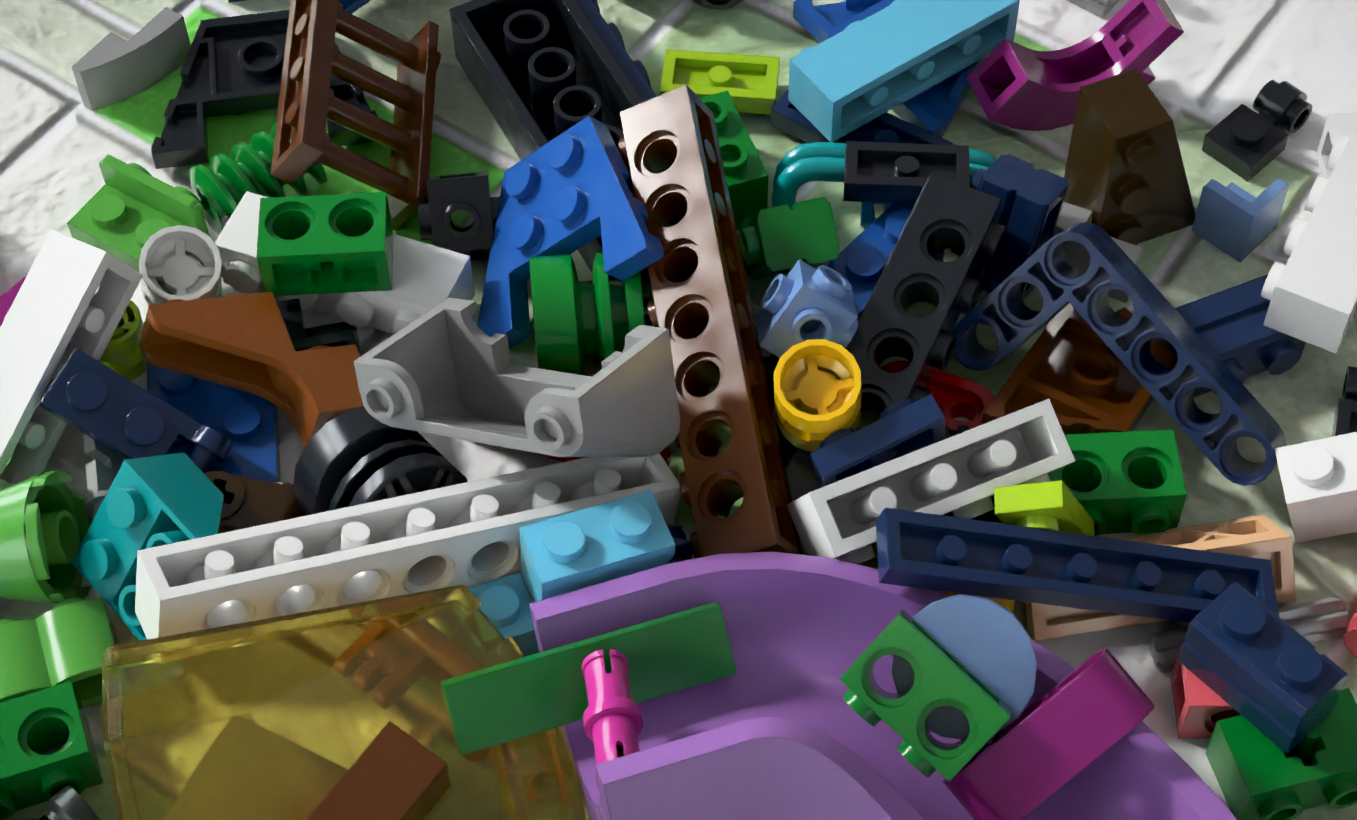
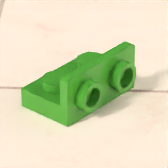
(132, 210)

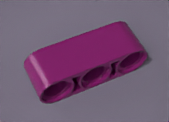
(1051, 741)

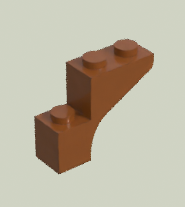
(248, 348)

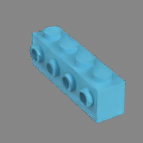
(893, 58)

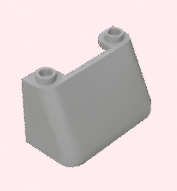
(460, 384)

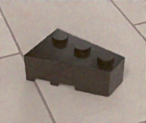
(1127, 161)

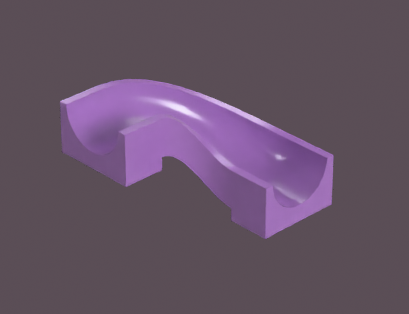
(780, 732)

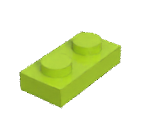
(747, 78)
(1043, 507)

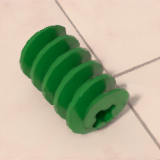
(245, 171)

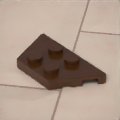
(1080, 377)

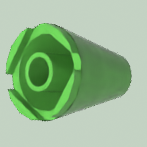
(40, 538)

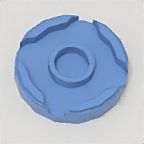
(988, 644)

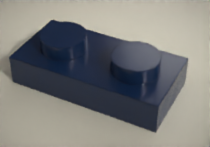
(899, 431)

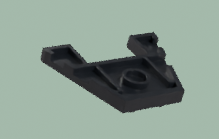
(235, 71)

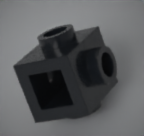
(454, 193)

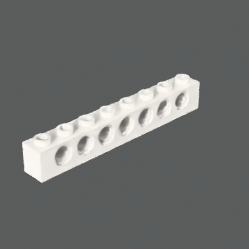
(377, 547)

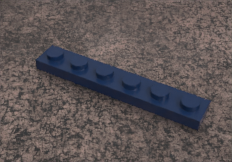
(1060, 567)

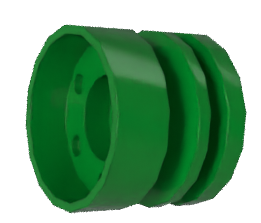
(583, 316)

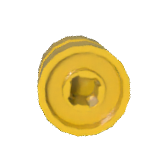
(821, 381)

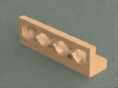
(1244, 536)

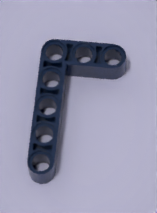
(1130, 342)

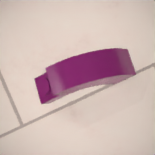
(1042, 87)

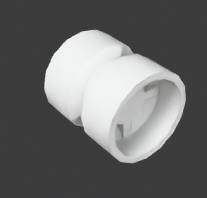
(179, 265)

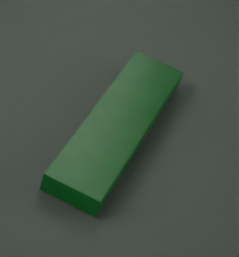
(550, 687)

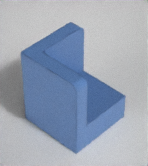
(1237, 219)

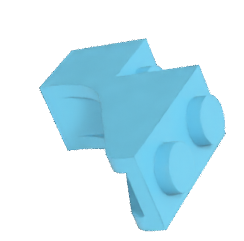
(575, 554)

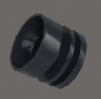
(364, 462)

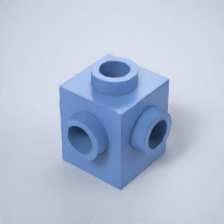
(806, 307)

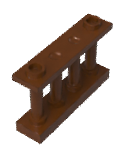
(309, 101)

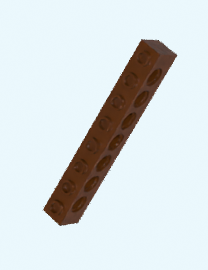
(680, 174)

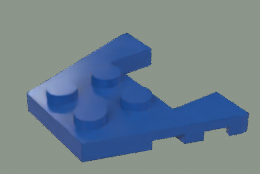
(554, 207)

